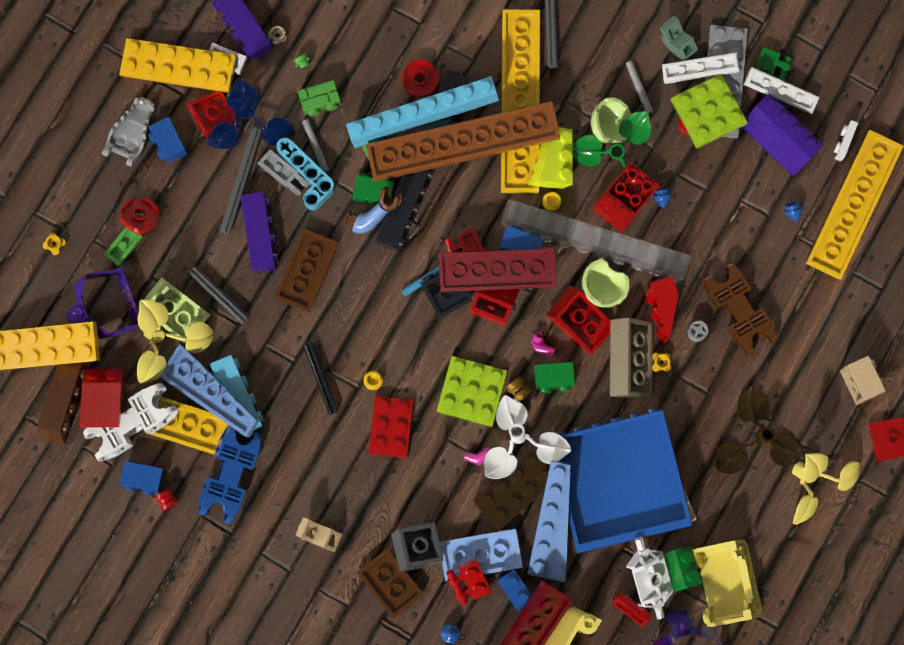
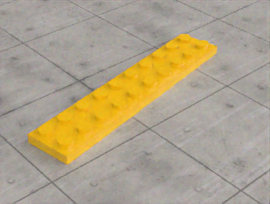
(520, 91)

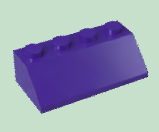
(782, 135)

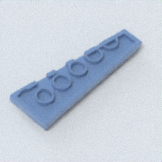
(203, 387)
(550, 541)

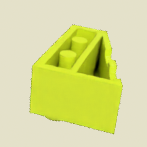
(554, 163)

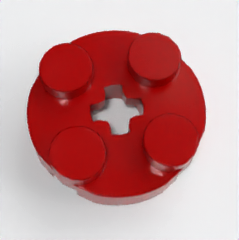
(427, 71)
(134, 223)

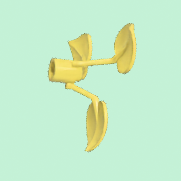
(150, 317)
(815, 466)

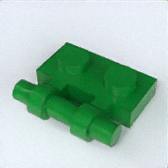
(769, 61)

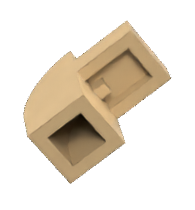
(318, 534)

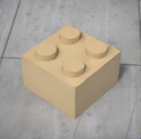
(863, 380)

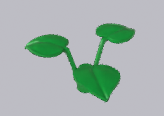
(633, 127)

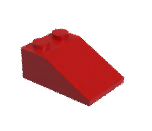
(580, 320)
(102, 398)

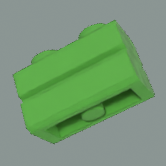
(319, 98)

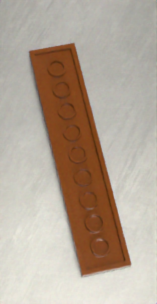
(463, 141)

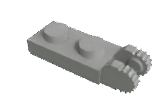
(281, 171)

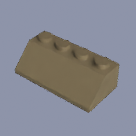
(631, 358)

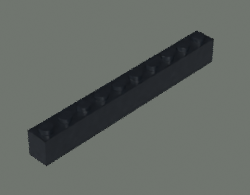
(413, 185)

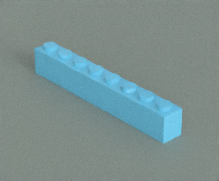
(422, 112)

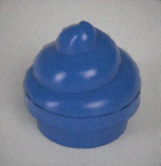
(662, 196)
(793, 210)
(450, 633)

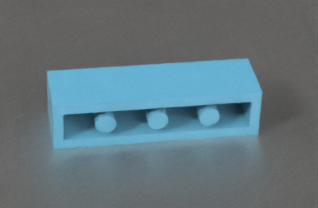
(227, 372)

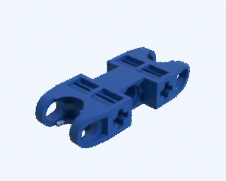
(229, 473)

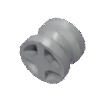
(700, 328)

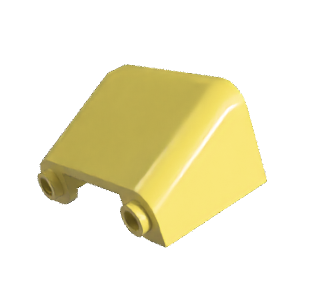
(728, 583)
(571, 623)

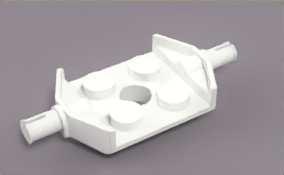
(644, 566)

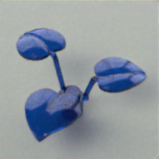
(243, 98)

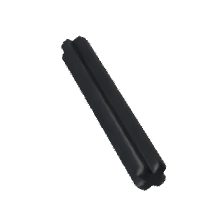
(320, 378)

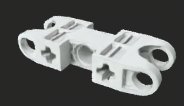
(142, 415)

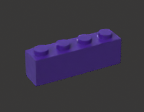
(244, 27)
(258, 232)

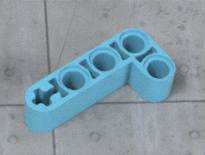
(303, 170)

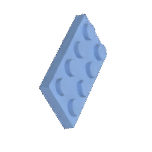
(493, 551)

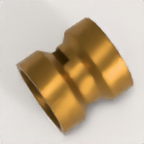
(515, 386)

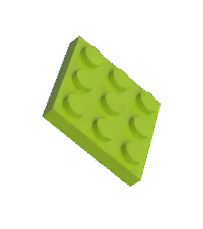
(709, 111)
(471, 391)

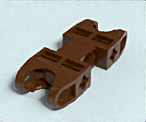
(739, 308)

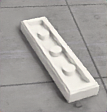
(700, 68)
(781, 90)

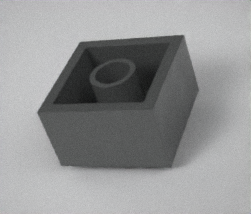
(417, 547)

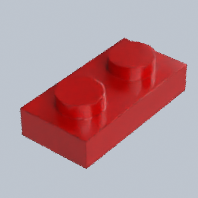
(631, 609)

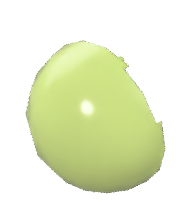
(607, 119)
(603, 285)

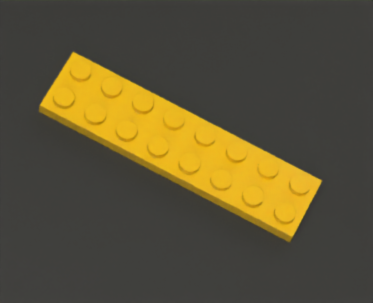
(854, 204)

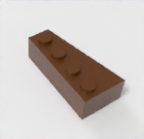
(61, 402)

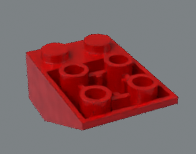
(626, 197)
(663, 300)
(494, 305)

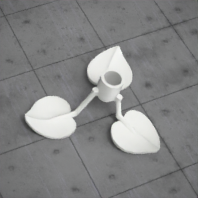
(511, 417)

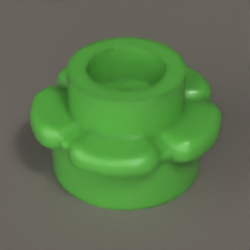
(302, 61)

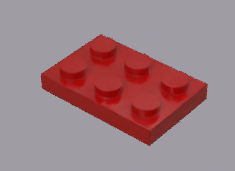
(390, 427)

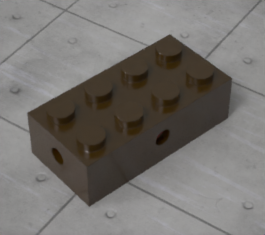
(513, 493)

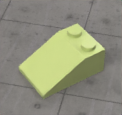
(180, 308)

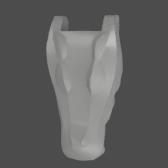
(130, 132)

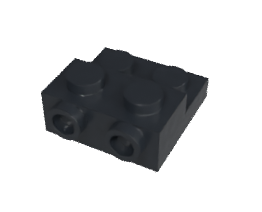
(443, 302)

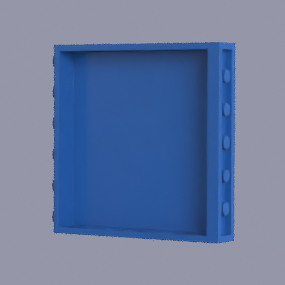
(624, 481)

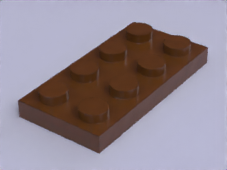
(306, 270)

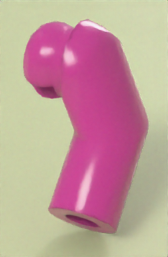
(539, 345)
(477, 458)

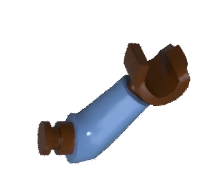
(365, 222)

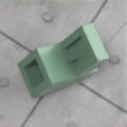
(677, 40)

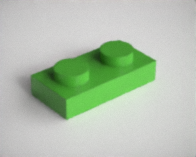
(123, 246)

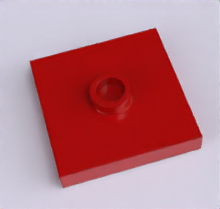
(211, 111)
(887, 438)

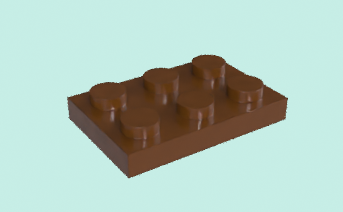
(390, 586)

